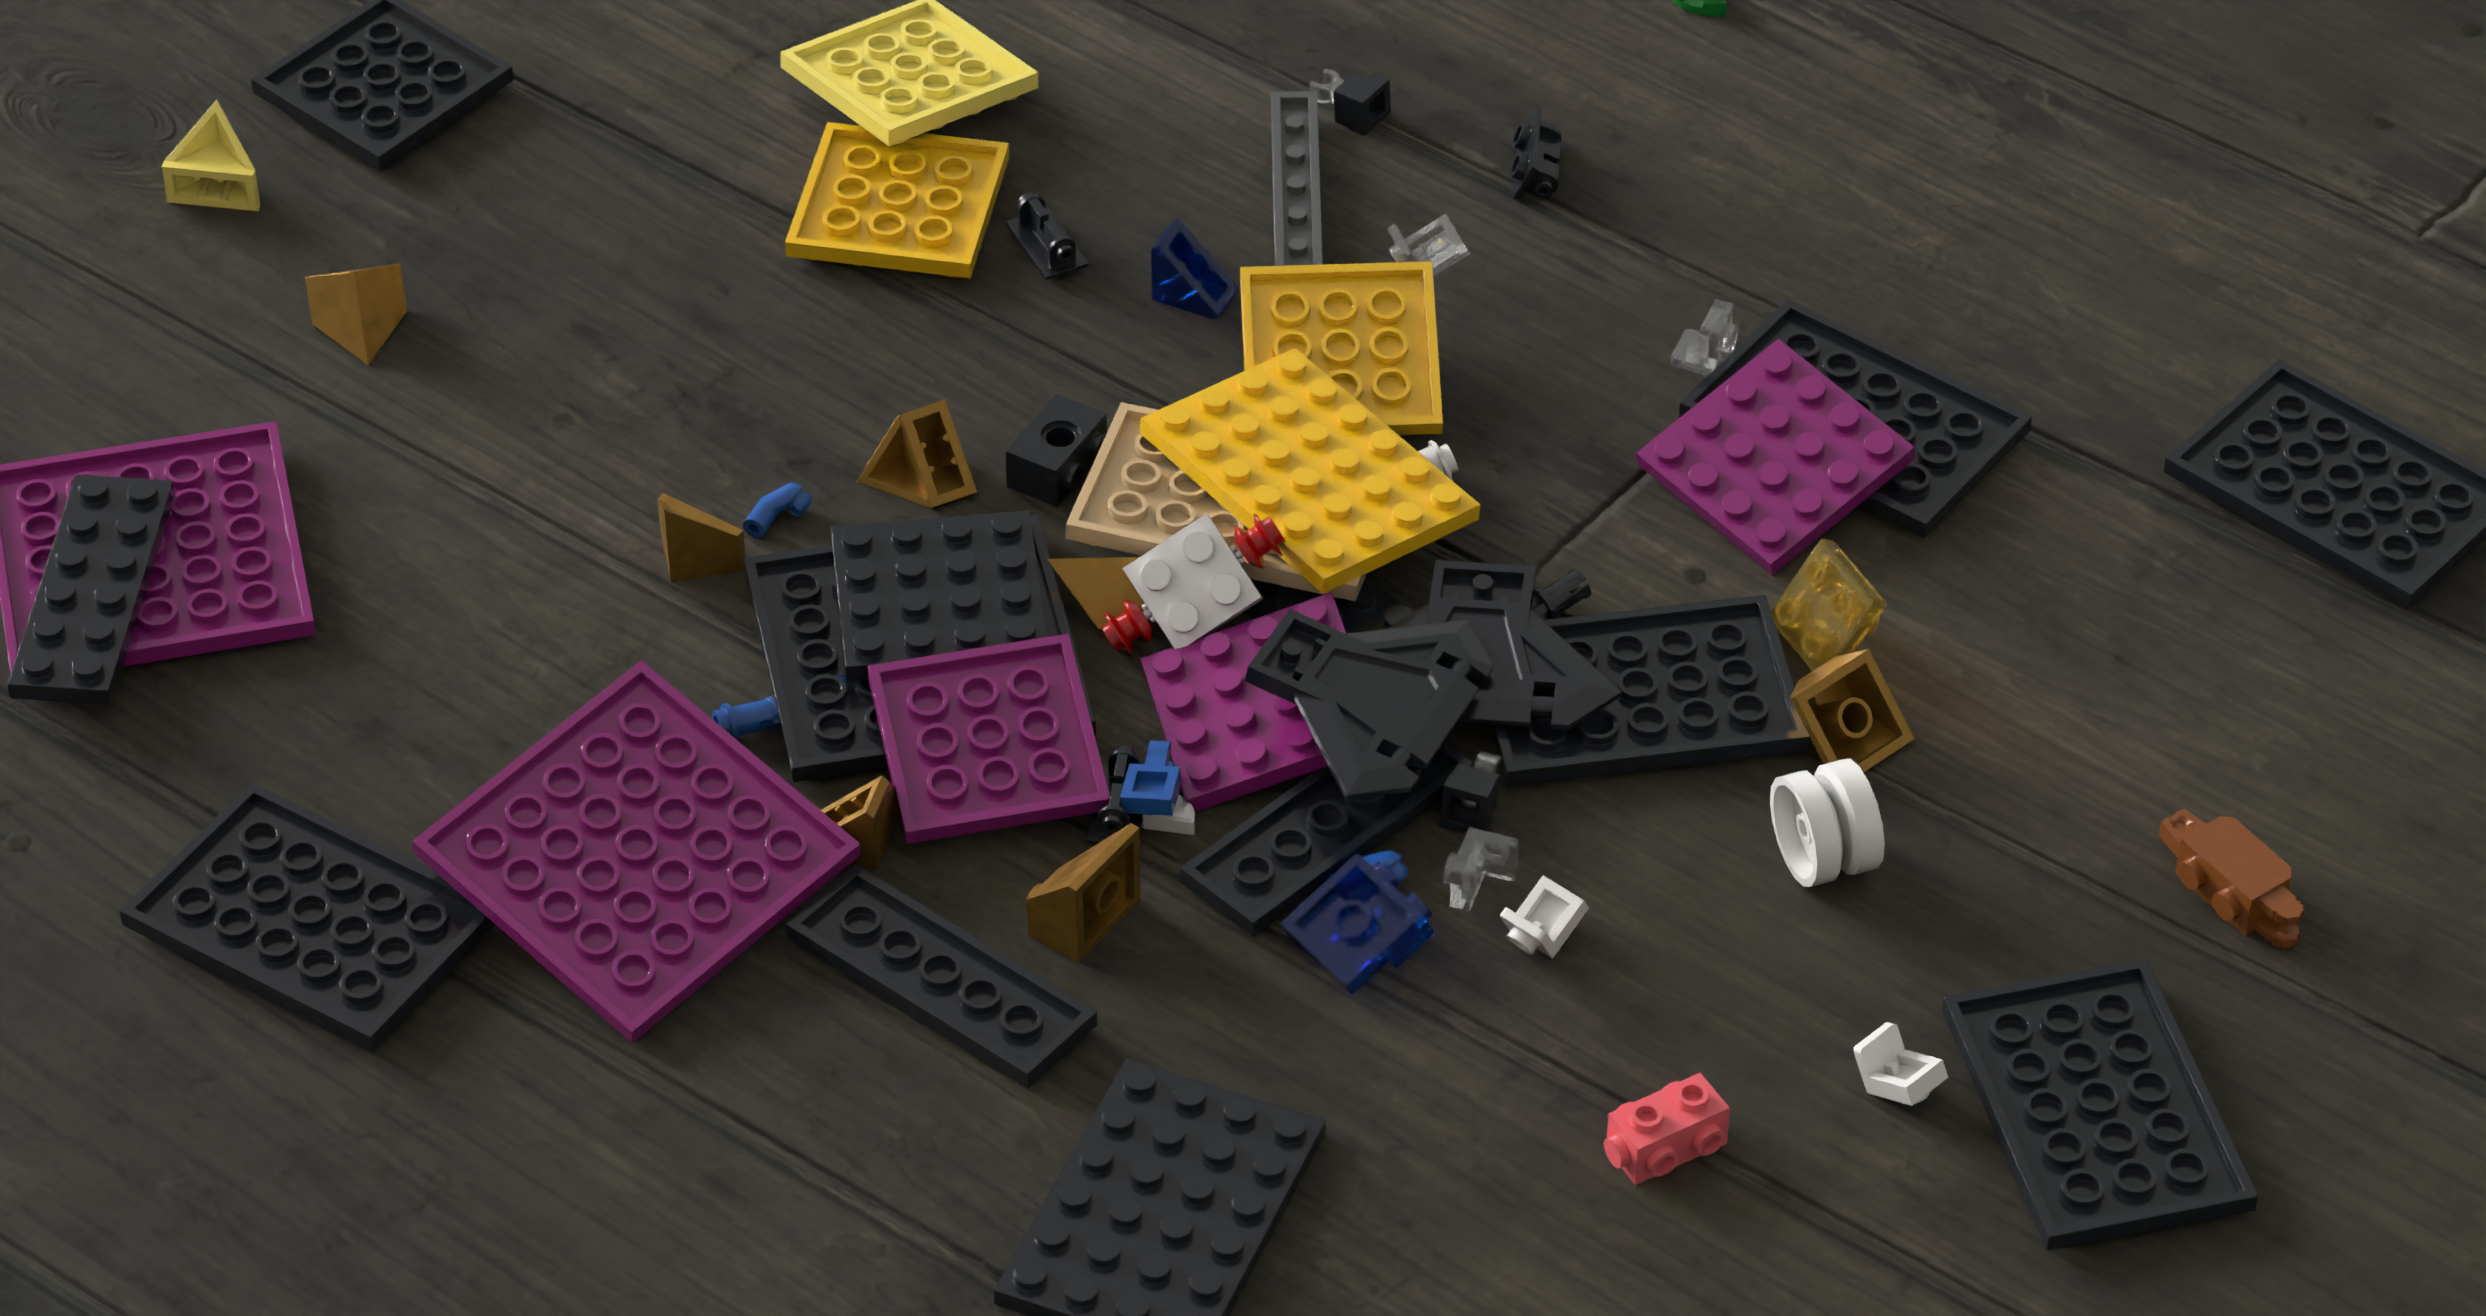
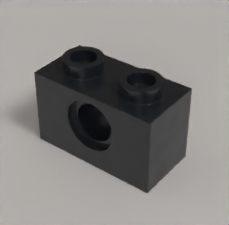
(1055, 450)

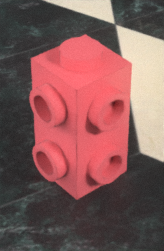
(1667, 1129)

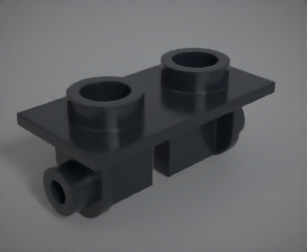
(1536, 157)
(1045, 238)
(1114, 817)

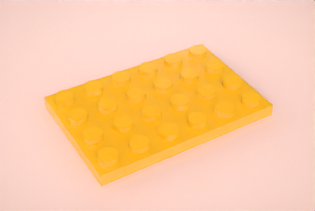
(1316, 463)

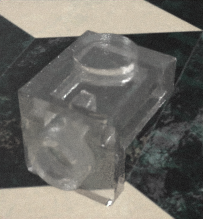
(1434, 243)
(1708, 347)
(1479, 855)

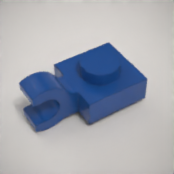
(1154, 785)

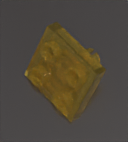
(1827, 606)

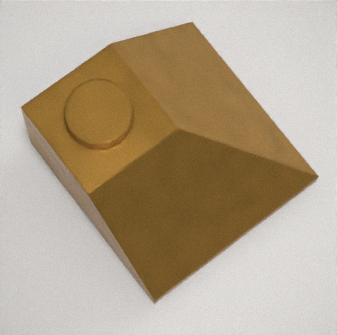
(1851, 711)
(1087, 895)

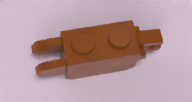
(2235, 875)

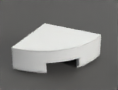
(1181, 822)

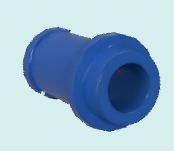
(748, 717)

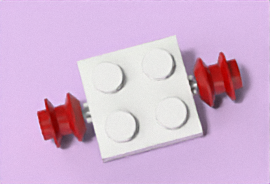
(1193, 583)

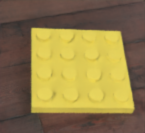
(909, 70)

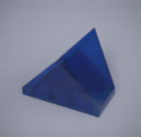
(1187, 274)

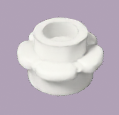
(1440, 457)

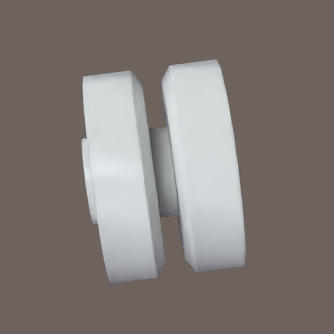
(1827, 822)

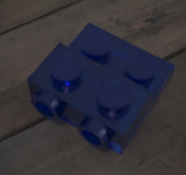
(1359, 923)

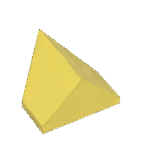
(211, 167)

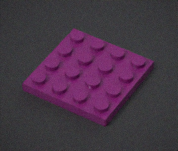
(1775, 456)
(1224, 729)
(988, 738)

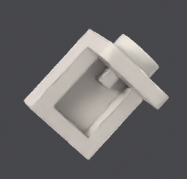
(1544, 918)
(1896, 1072)

